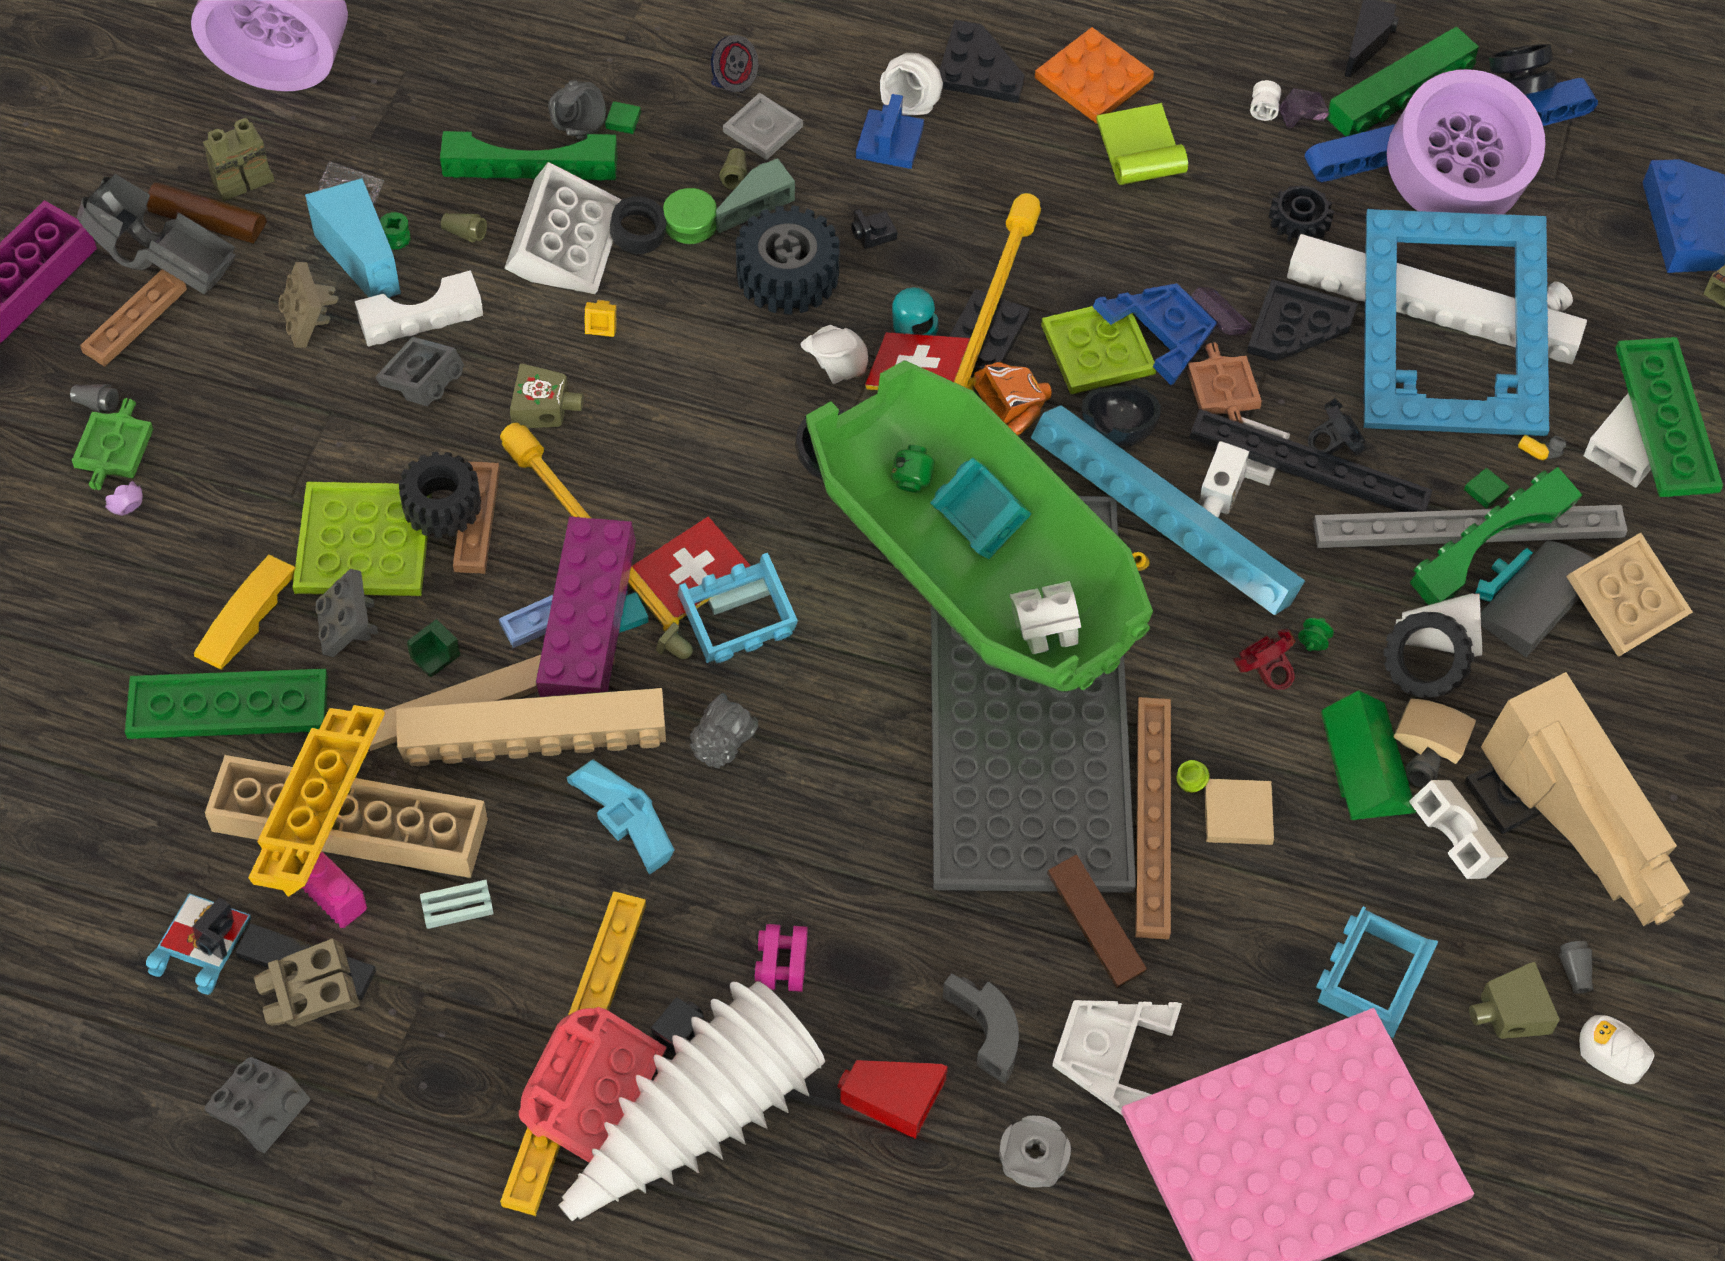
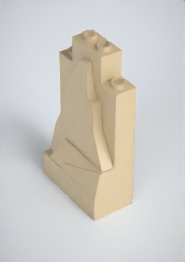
(1568, 769)

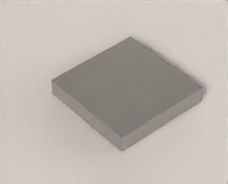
(762, 126)

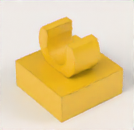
(600, 318)

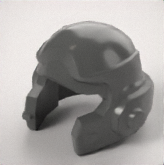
(577, 109)

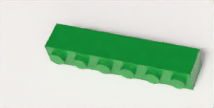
(1394, 86)

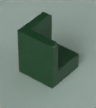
(433, 648)

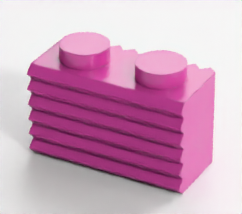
(335, 892)

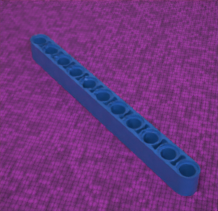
(1369, 149)

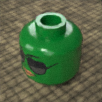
(912, 469)

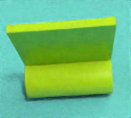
(1141, 144)

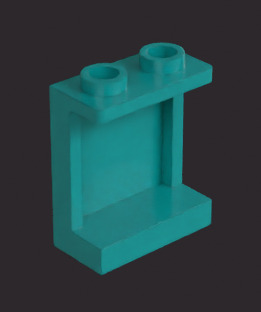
(980, 507)

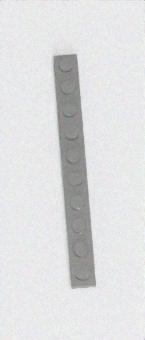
(1444, 526)

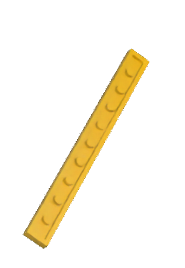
(595, 990)

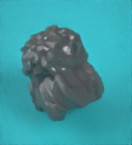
(722, 732)

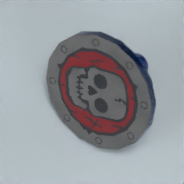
(734, 63)

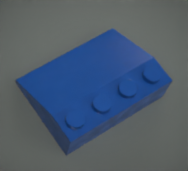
(1687, 214)

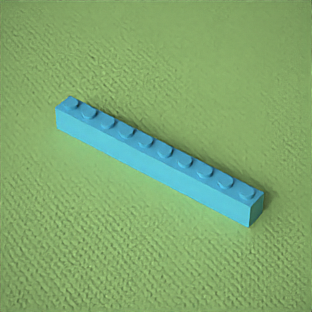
(1168, 509)

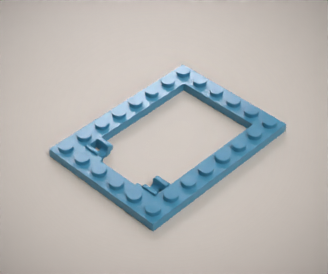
(1404, 409)

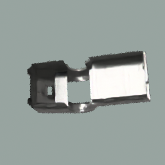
(179, 249)

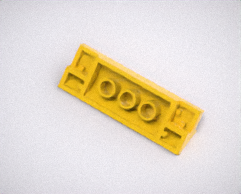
(313, 797)

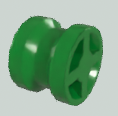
(396, 230)

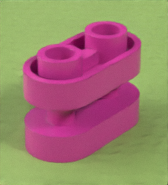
(770, 943)

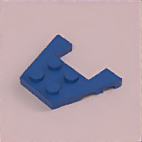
(1171, 317)

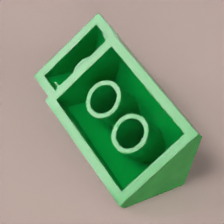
(1366, 757)

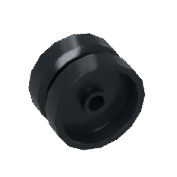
(1522, 67)

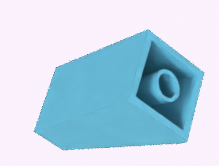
(353, 235)

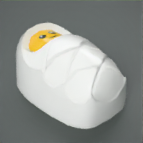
(1615, 1049)

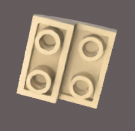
(1435, 727)

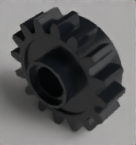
(1301, 212)

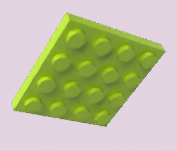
(362, 531)

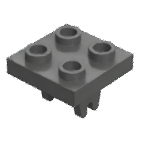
(344, 614)

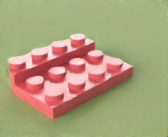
(583, 1075)

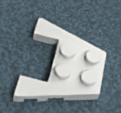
(1098, 1044)

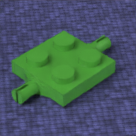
(112, 444)

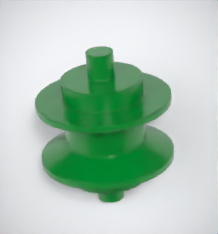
(1315, 634)

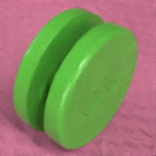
(690, 215)

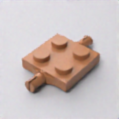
(1224, 384)

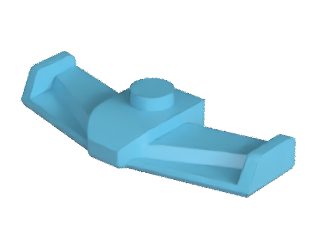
(625, 812)

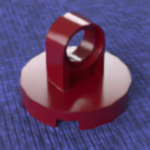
(1267, 655)

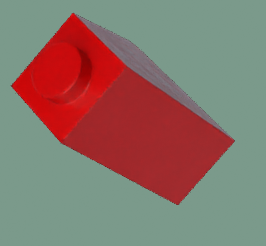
(893, 1092)

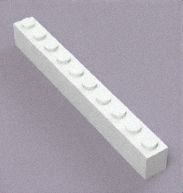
(1430, 297)

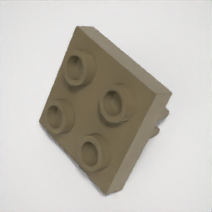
(304, 303)

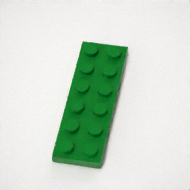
(1668, 417)
(226, 703)

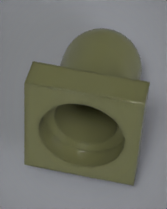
(674, 643)

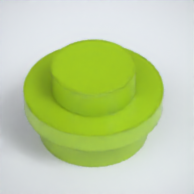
(1192, 776)

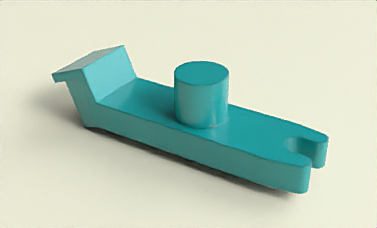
(1505, 573)

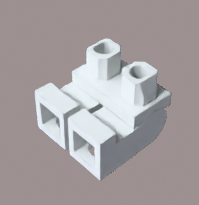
(1047, 615)

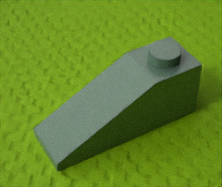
(761, 189)

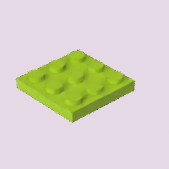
(1094, 351)

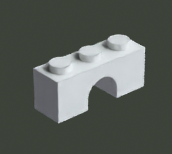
(1474, 847)

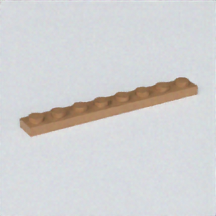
(1153, 819)

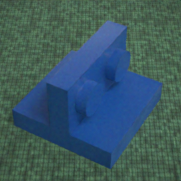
(890, 136)

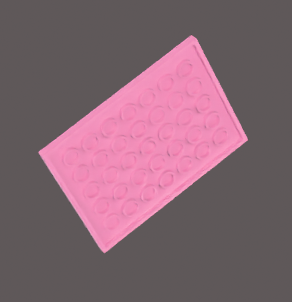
(1298, 1149)

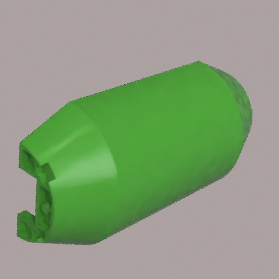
(972, 593)

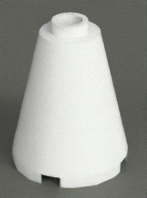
(1463, 609)

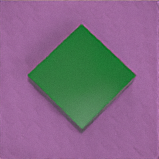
(623, 117)
(1486, 488)

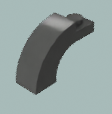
(996, 1018)

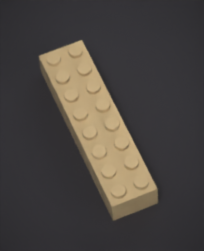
(530, 726)
(374, 822)

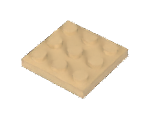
(1629, 594)

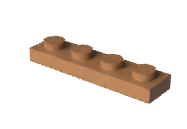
(133, 317)
(474, 542)

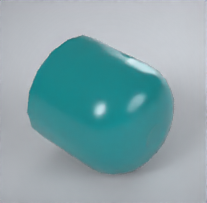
(911, 308)

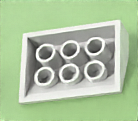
(563, 232)

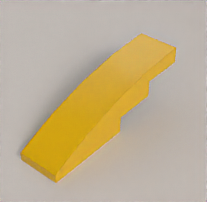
(244, 611)

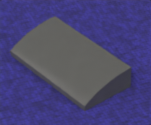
(1535, 597)

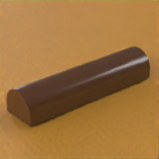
(206, 212)

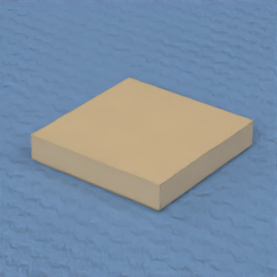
(1239, 811)

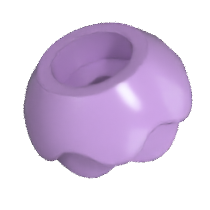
(125, 499)

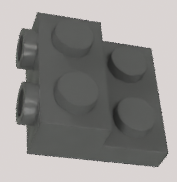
(421, 370)

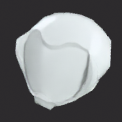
(914, 79)
(838, 352)

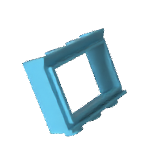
(739, 576)
(1351, 1004)

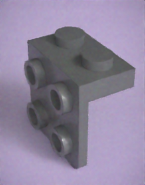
(258, 1102)

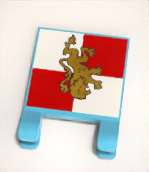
(180, 943)

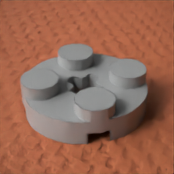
(1029, 1171)

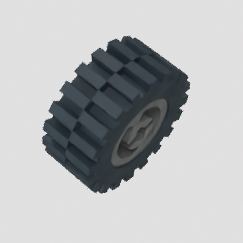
(788, 279)

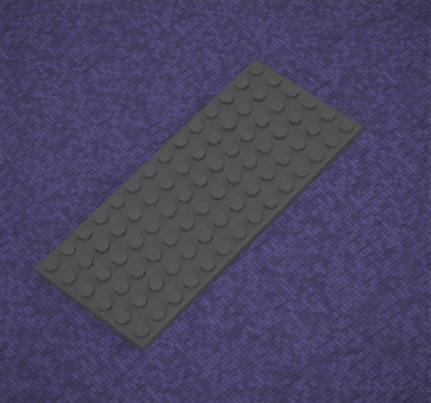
(1027, 770)

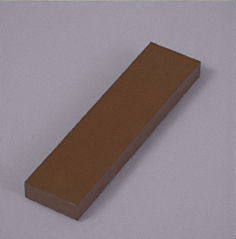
(1096, 921)

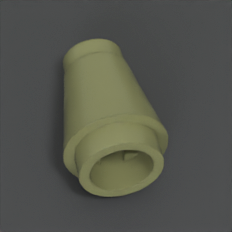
(734, 169)
(467, 226)

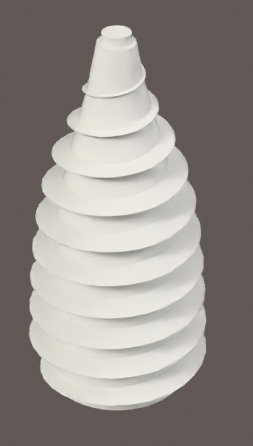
(701, 1096)

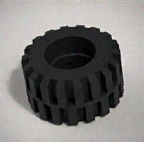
(437, 474)

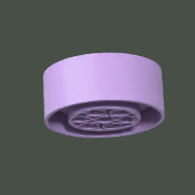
(271, 41)
(1477, 107)

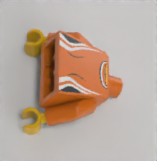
(1011, 394)

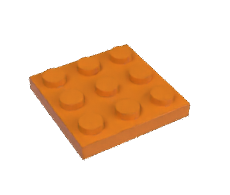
(1094, 74)

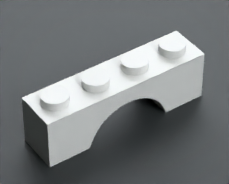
(387, 320)

